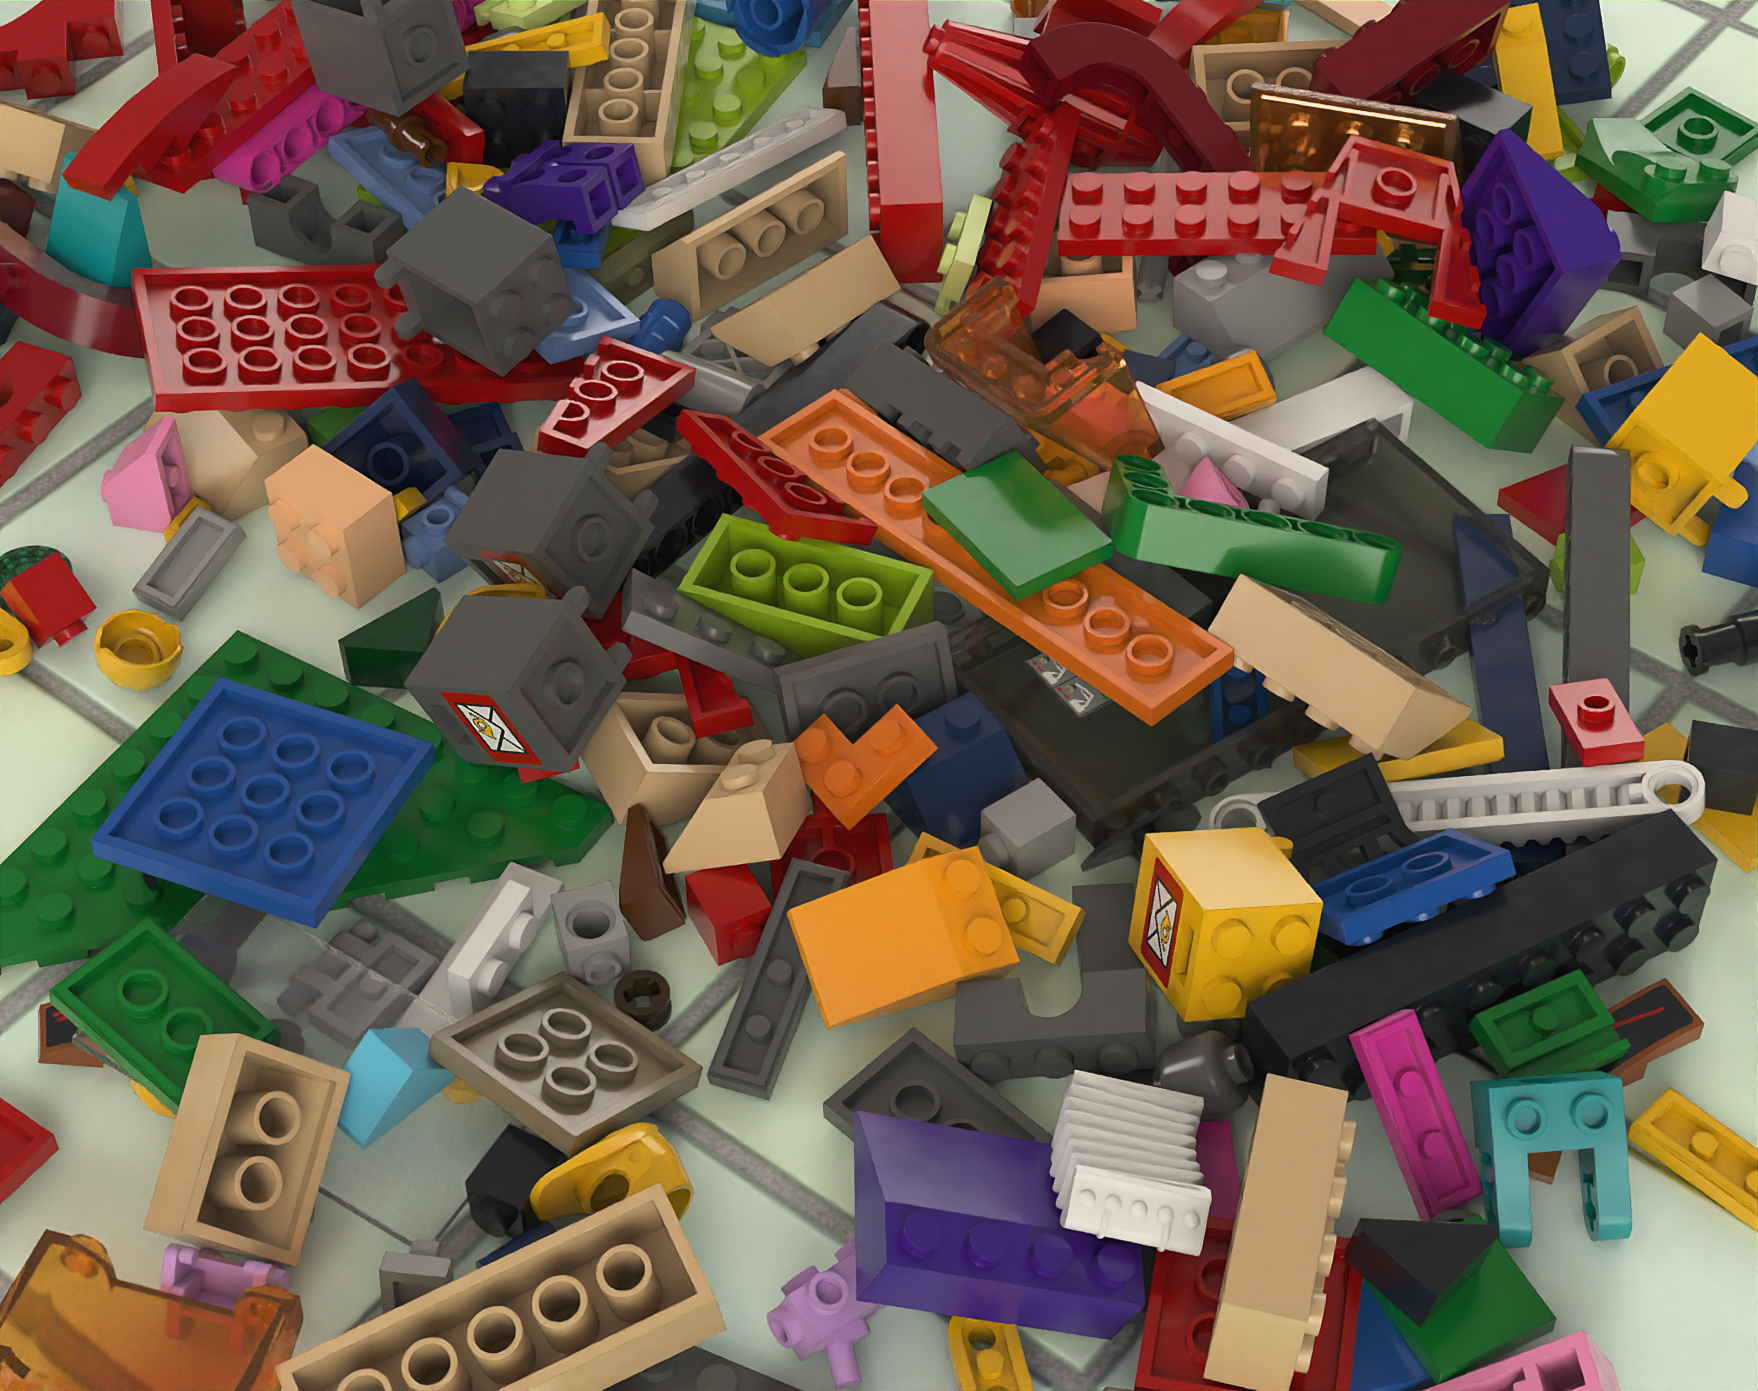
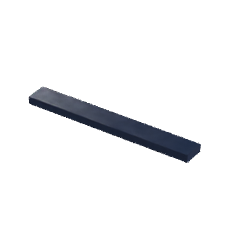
(1503, 673)

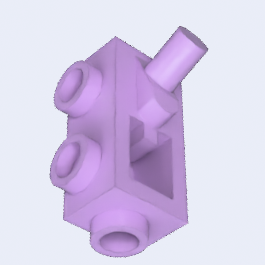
(824, 1315)

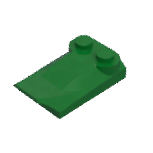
(1651, 176)

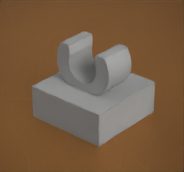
(413, 1274)

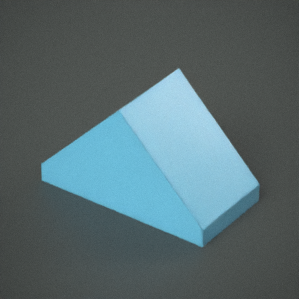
(388, 1082)

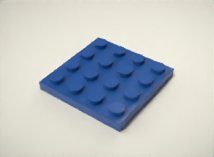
(265, 802)

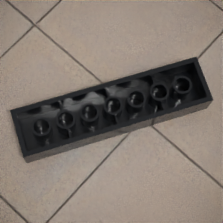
(1587, 912)

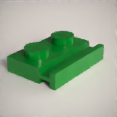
(1549, 1031)

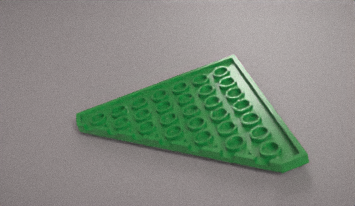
(453, 825)

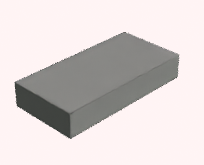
(189, 563)

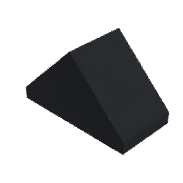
(1418, 1261)

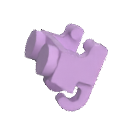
(214, 1278)

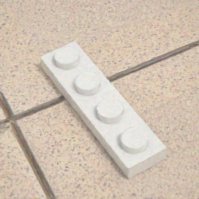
(1241, 455)

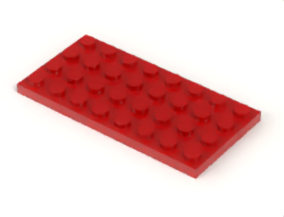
(305, 342)

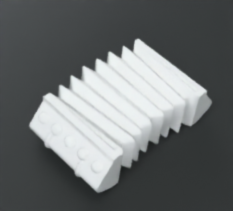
(1130, 1163)

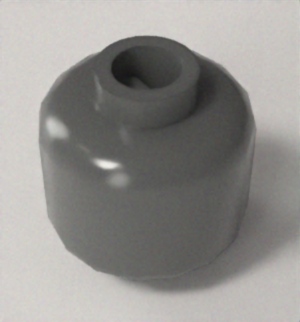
(1208, 1068)

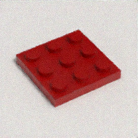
(1184, 1311)

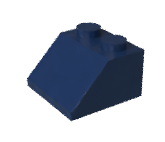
(405, 444)
(962, 777)

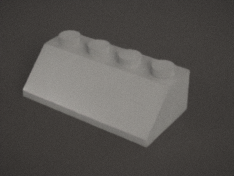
(1241, 303)

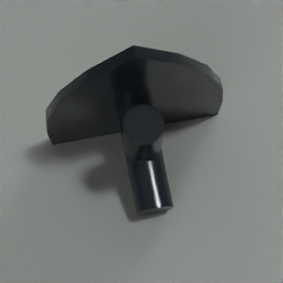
(1131, 839)

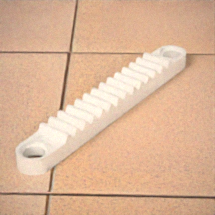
(1522, 803)

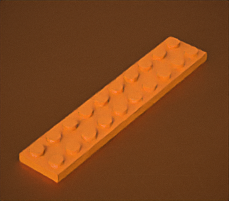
(1088, 623)

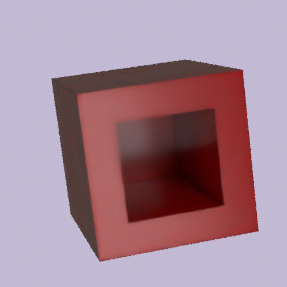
(49, 602)
(727, 910)

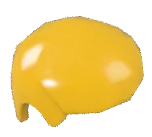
(137, 649)

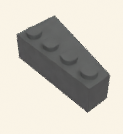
(938, 410)

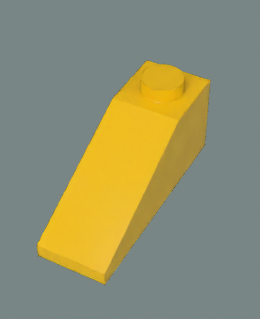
(1525, 74)

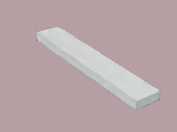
(730, 167)

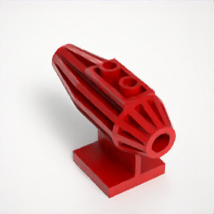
(986, 69)

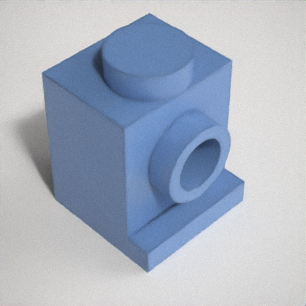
(425, 533)

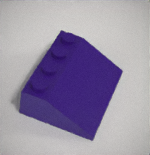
(1534, 245)
(976, 1234)

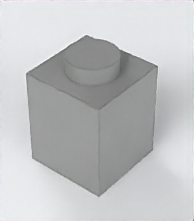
(1709, 309)
(1027, 831)

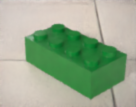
(1445, 365)

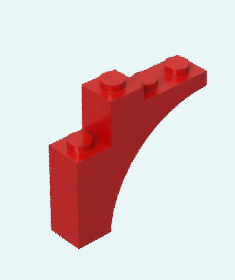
(47, 40)

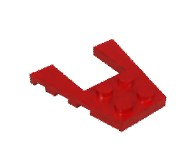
(1397, 194)
(708, 692)

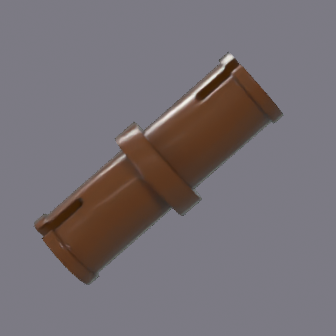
(410, 135)

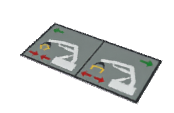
(1072, 690)

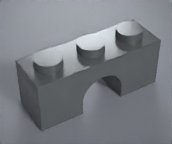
(297, 226)
(1658, 249)
(1103, 1032)

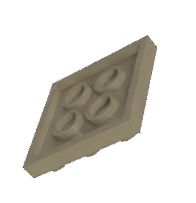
(565, 1062)

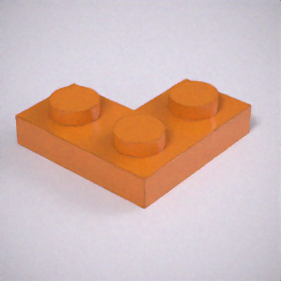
(860, 774)

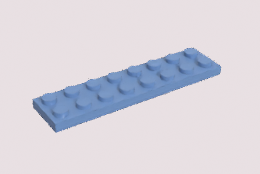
(414, 191)

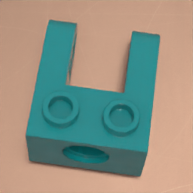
(1546, 1116)

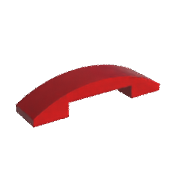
(1195, 23)

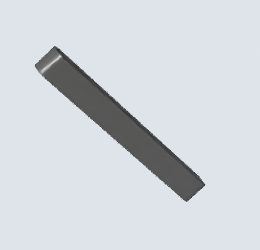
(1596, 580)

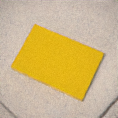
(1459, 748)

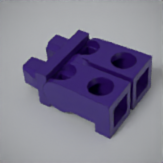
(569, 183)

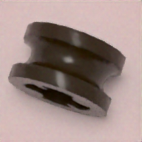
(644, 984)

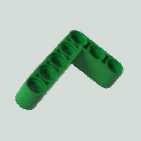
(1227, 540)

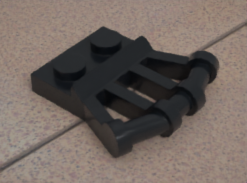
(1336, 814)

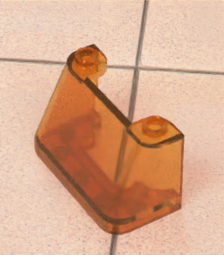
(1072, 401)
(85, 1330)

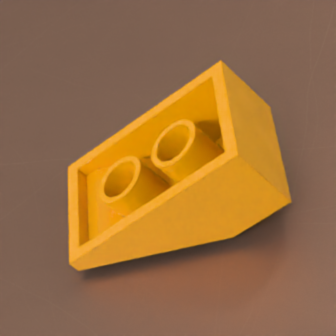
(903, 938)

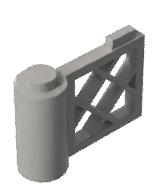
(721, 384)

